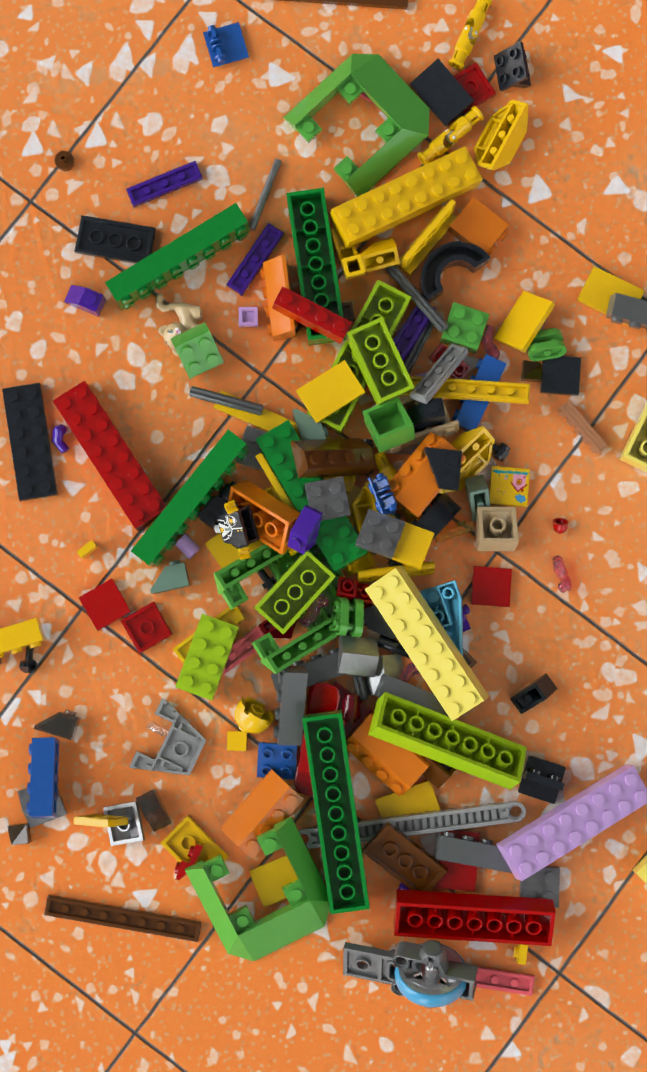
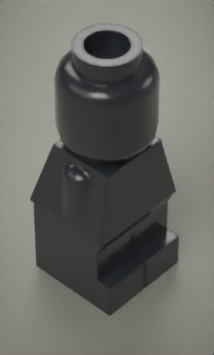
(215, 506)

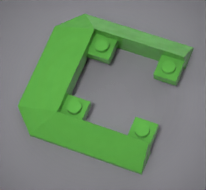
(401, 132)
(318, 632)
(306, 898)

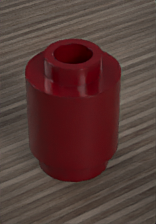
(351, 708)

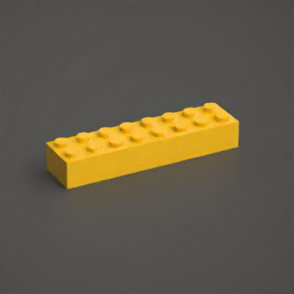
(405, 197)

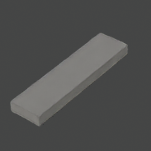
(439, 373)

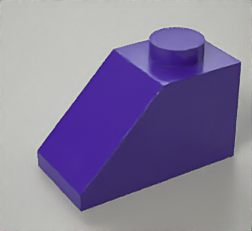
(85, 299)
(305, 530)

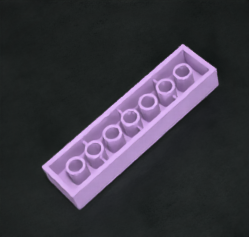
(573, 822)

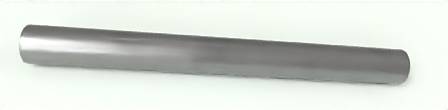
(264, 195)

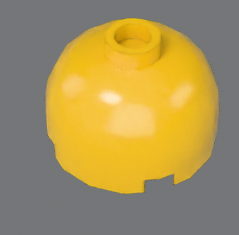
(252, 716)

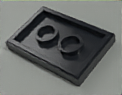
(442, 92)

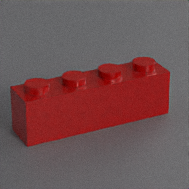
(311, 315)

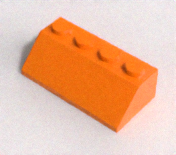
(276, 276)
(414, 482)
(270, 515)
(389, 762)
(262, 809)

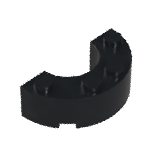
(444, 257)
(438, 515)

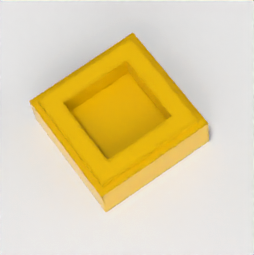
(87, 549)
(236, 741)

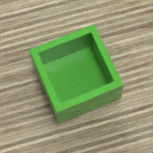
(464, 327)
(197, 350)
(389, 424)

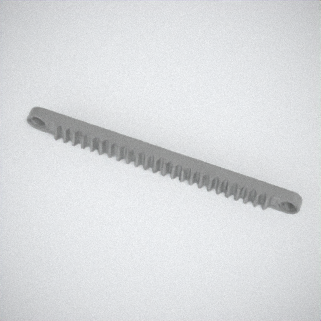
(432, 821)

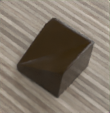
(531, 371)
(19, 833)

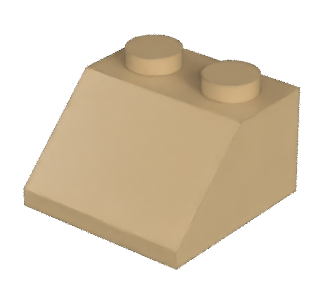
(496, 529)

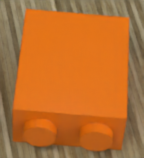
(479, 226)

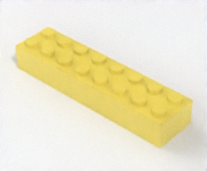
(427, 643)

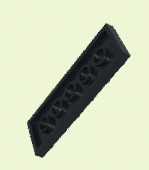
(30, 442)

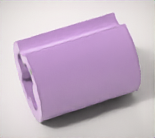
(187, 546)

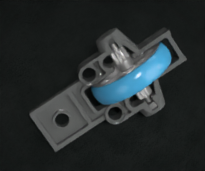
(412, 963)

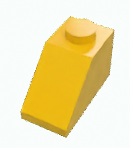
(380, 255)

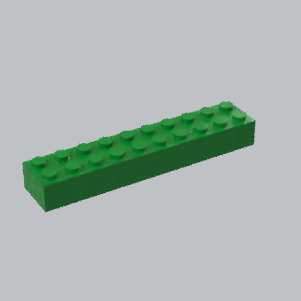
(336, 812)

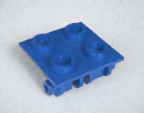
(225, 44)
(384, 503)
(278, 758)

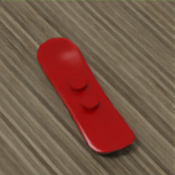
(321, 699)

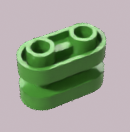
(547, 345)
(341, 621)

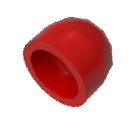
(560, 525)

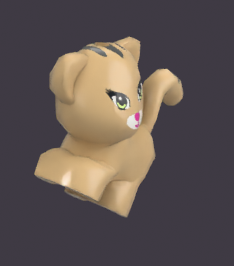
(188, 318)

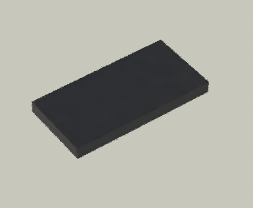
(114, 239)

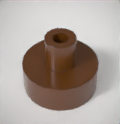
(64, 161)

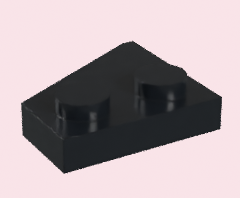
(445, 466)

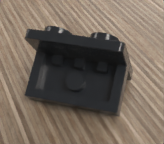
(512, 67)
(542, 779)

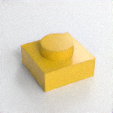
(520, 953)

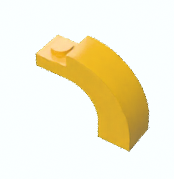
(349, 259)

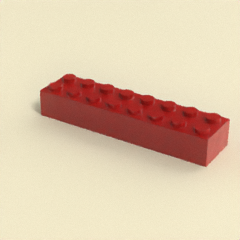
(110, 455)
(474, 917)

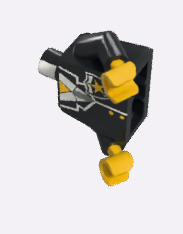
(237, 527)

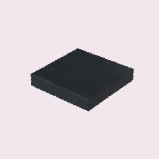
(561, 376)

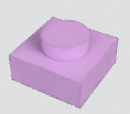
(248, 316)

